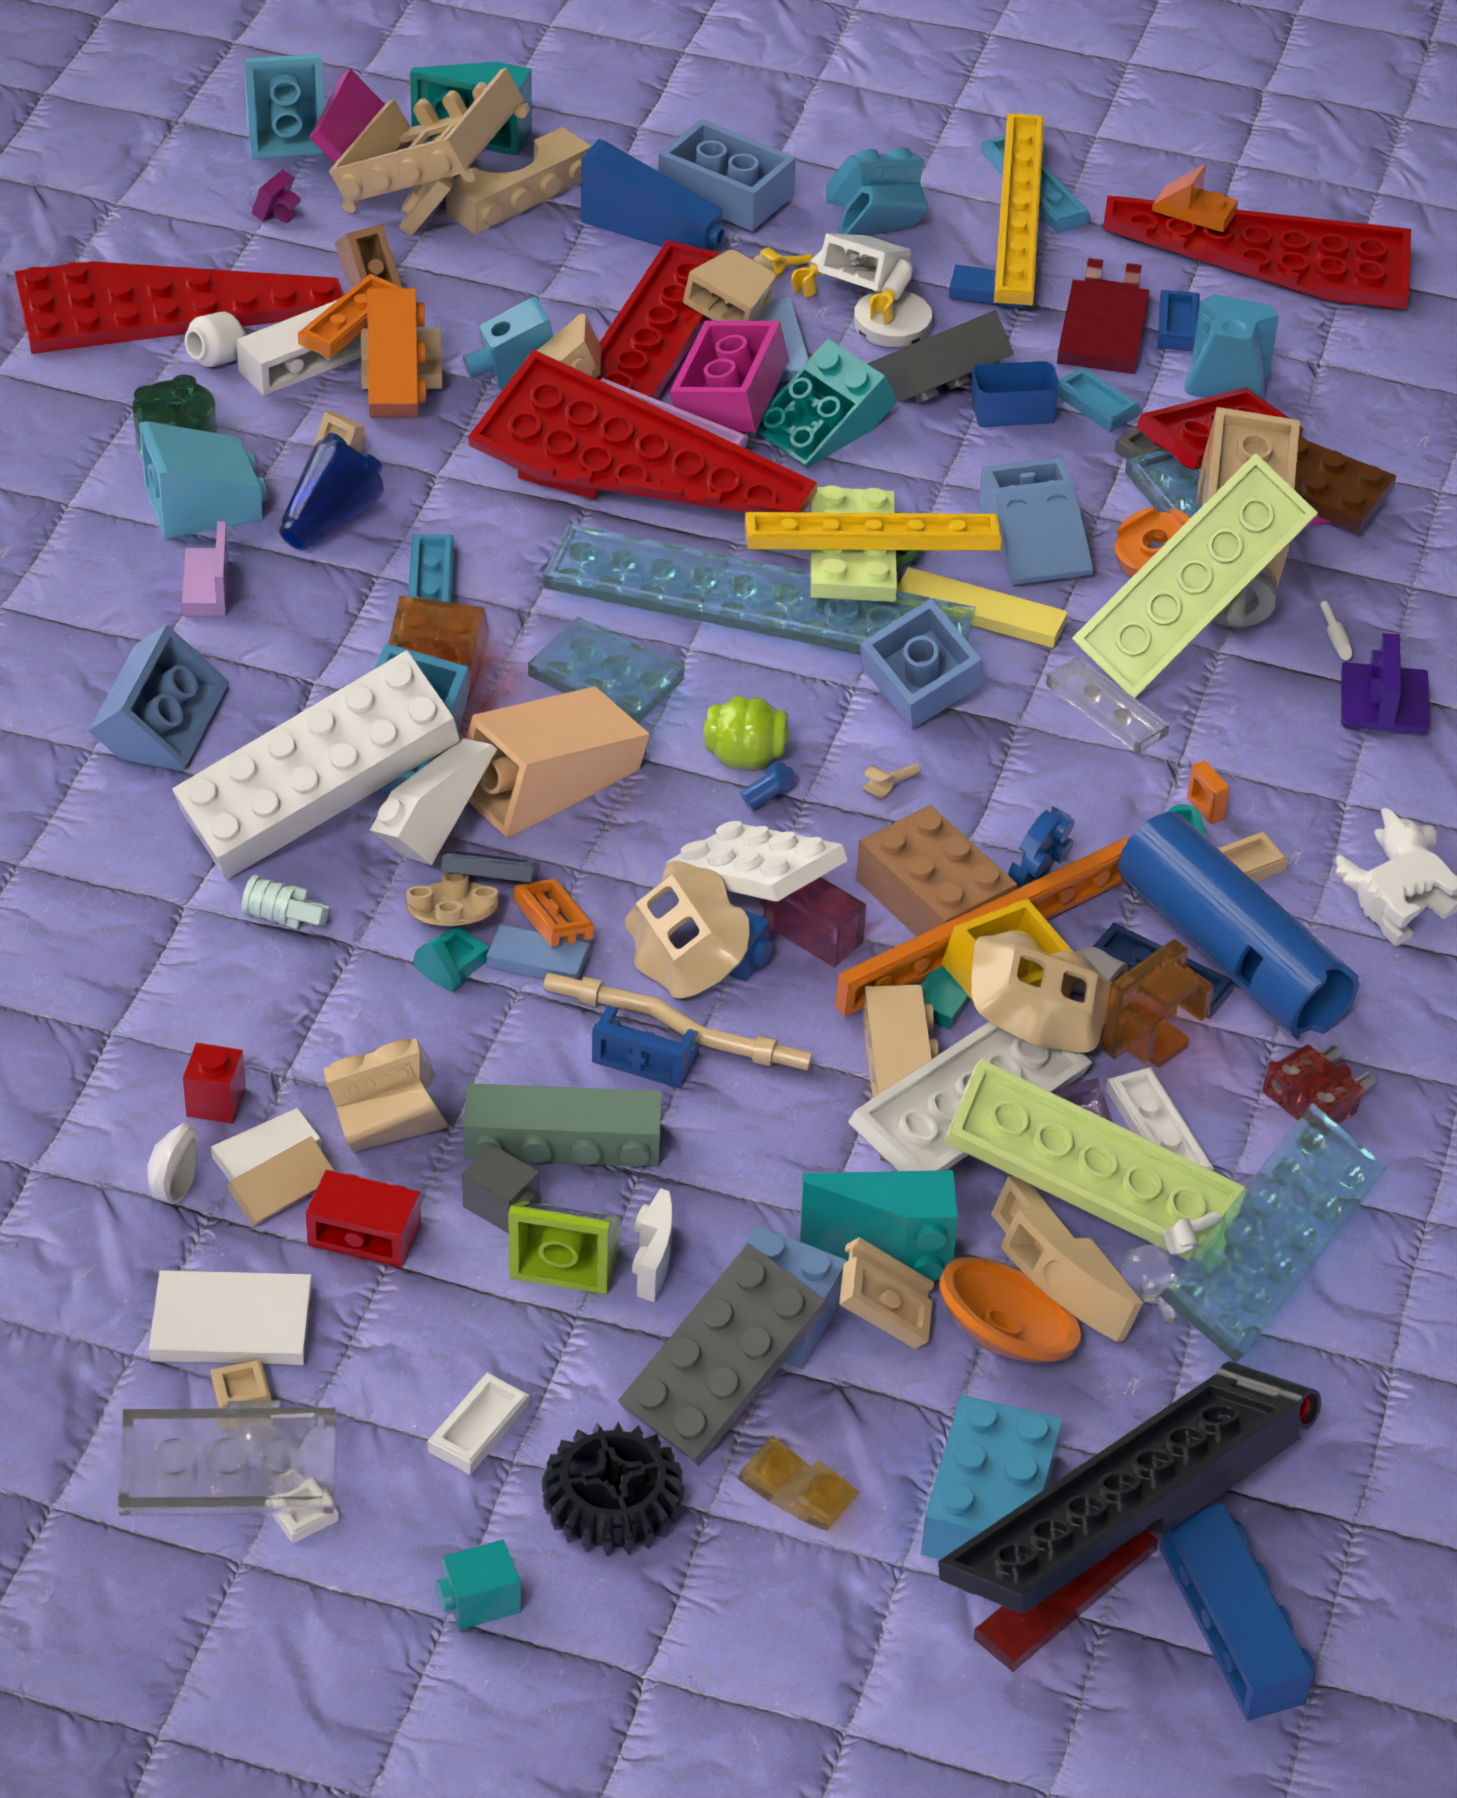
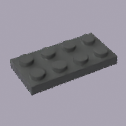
(723, 1353)

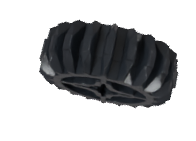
(591, 1509)

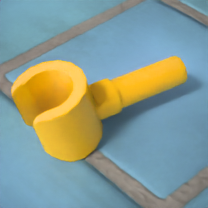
(781, 262)

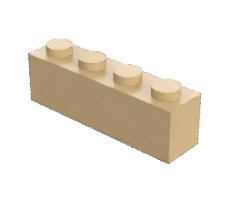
(896, 1034)

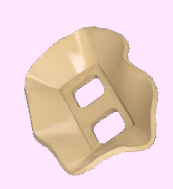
(711, 953)
(1032, 1012)

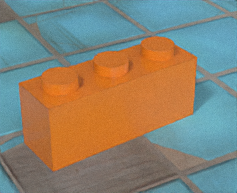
(395, 352)

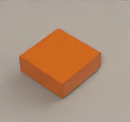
(1208, 792)

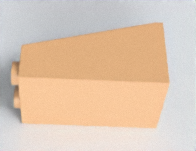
(552, 756)

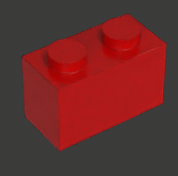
(363, 1218)

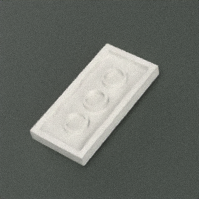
(763, 860)

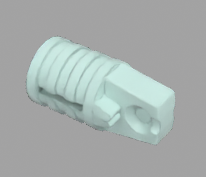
(281, 903)

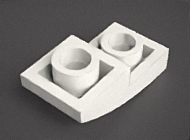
(654, 1251)

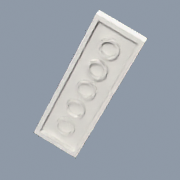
(915, 1113)

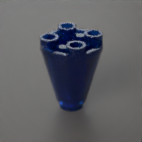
(330, 492)

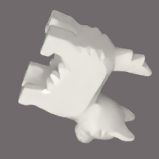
(1405, 883)

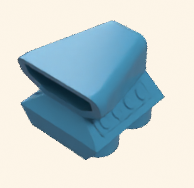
(878, 191)
(1231, 346)

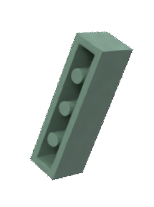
(564, 1124)

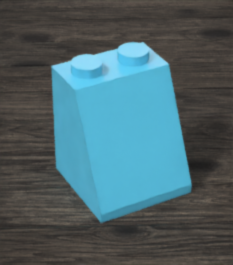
(199, 479)

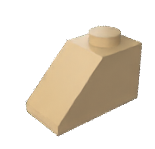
(576, 346)

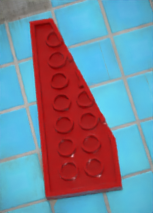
(133, 302)
(599, 437)

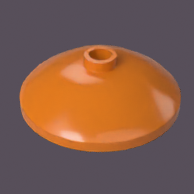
(1007, 1311)

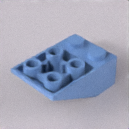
(1036, 520)

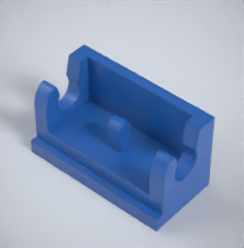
(642, 1051)

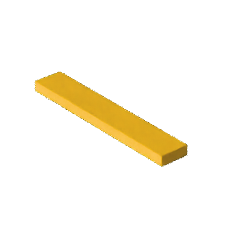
(872, 531)

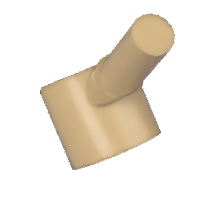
(882, 783)

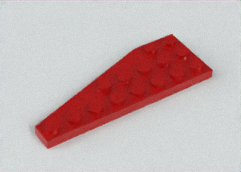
(1301, 253)

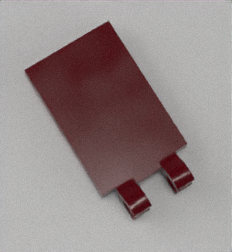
(1104, 321)

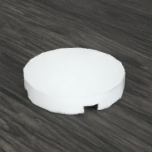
(910, 321)

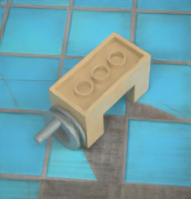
(1231, 443)

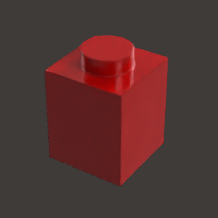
(214, 1083)

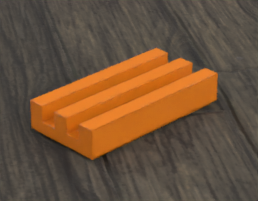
(545, 912)

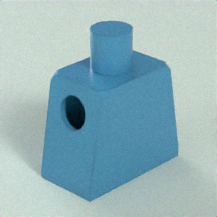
(509, 341)

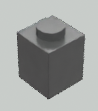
(497, 1183)

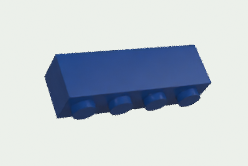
(1238, 1613)

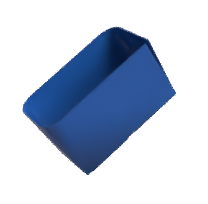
(1014, 393)

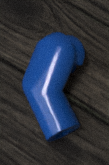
(776, 781)

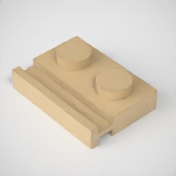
(886, 1293)

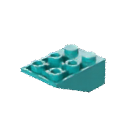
(826, 405)

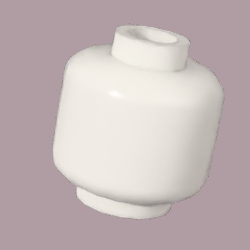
(213, 339)

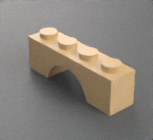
(503, 195)

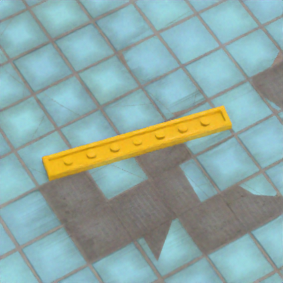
(1019, 210)

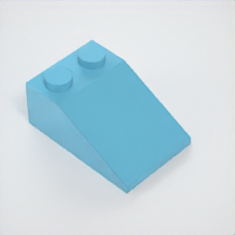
(283, 104)

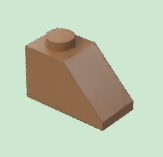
(365, 254)

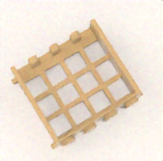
(376, 168)

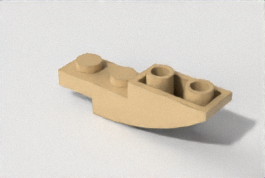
(1064, 1267)

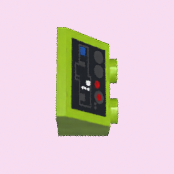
(562, 1246)

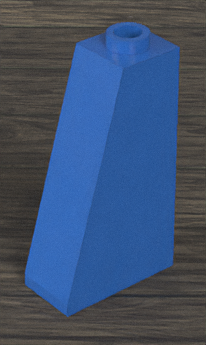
(643, 203)

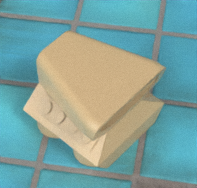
(384, 1095)

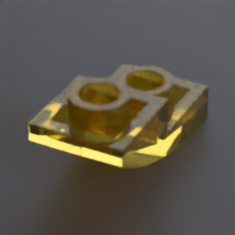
(804, 1491)

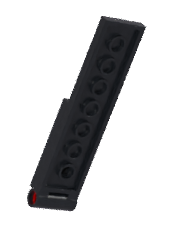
(1137, 1483)

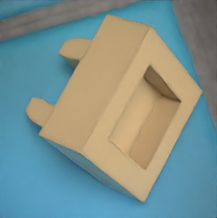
(349, 430)

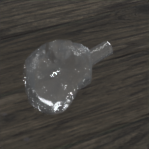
(1149, 1271)

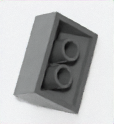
(944, 358)

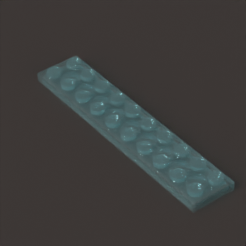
(722, 590)

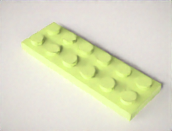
(1194, 576)
(1083, 1157)

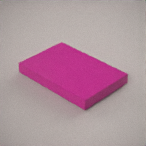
(345, 115)

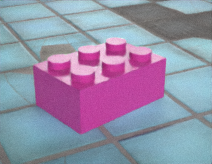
(732, 372)

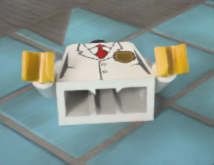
(861, 262)

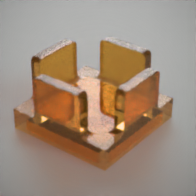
(1150, 997)

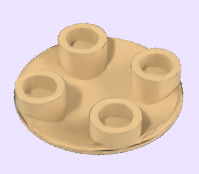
(452, 901)

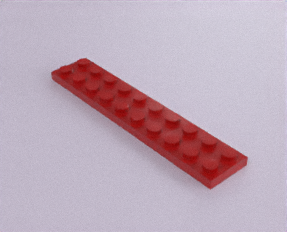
(649, 332)

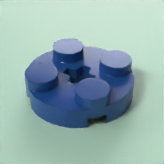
(1043, 845)

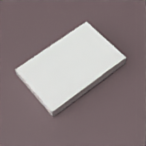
(230, 1317)

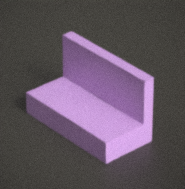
(206, 578)

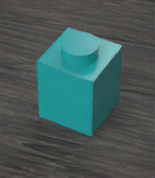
(479, 1584)

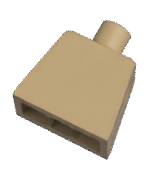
(731, 287)

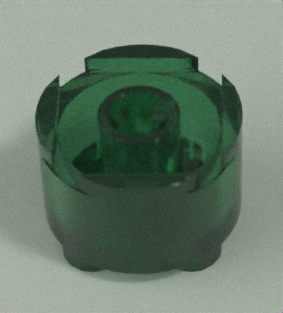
(174, 403)

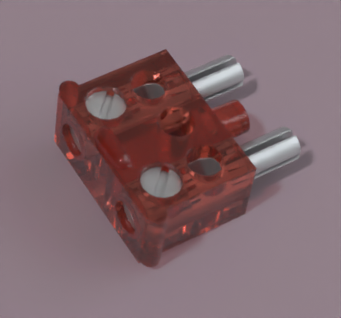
(1312, 1078)

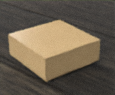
(240, 1383)

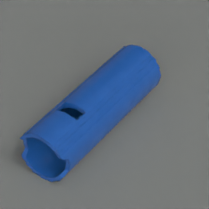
(1238, 925)

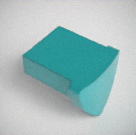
(450, 957)

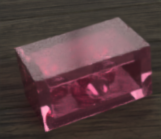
(819, 920)

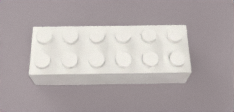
(316, 764)

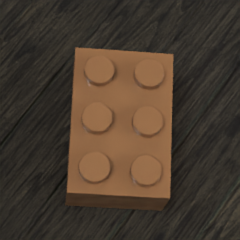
(928, 871)

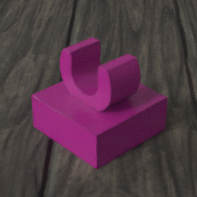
(276, 198)

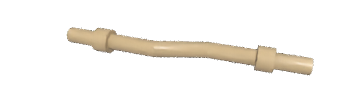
(762, 1050)

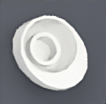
(173, 1164)

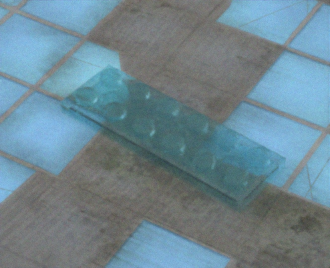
(1273, 1233)

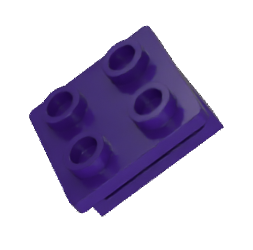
(1385, 693)

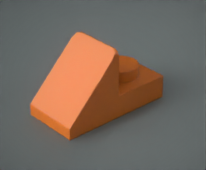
(1189, 202)

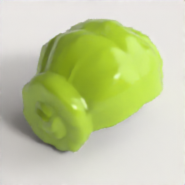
(746, 733)

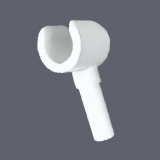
(1182, 1236)

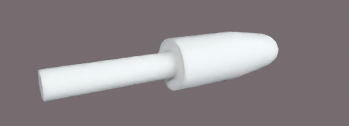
(1337, 633)

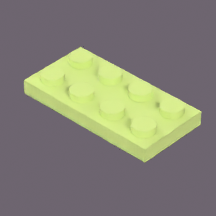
(853, 573)

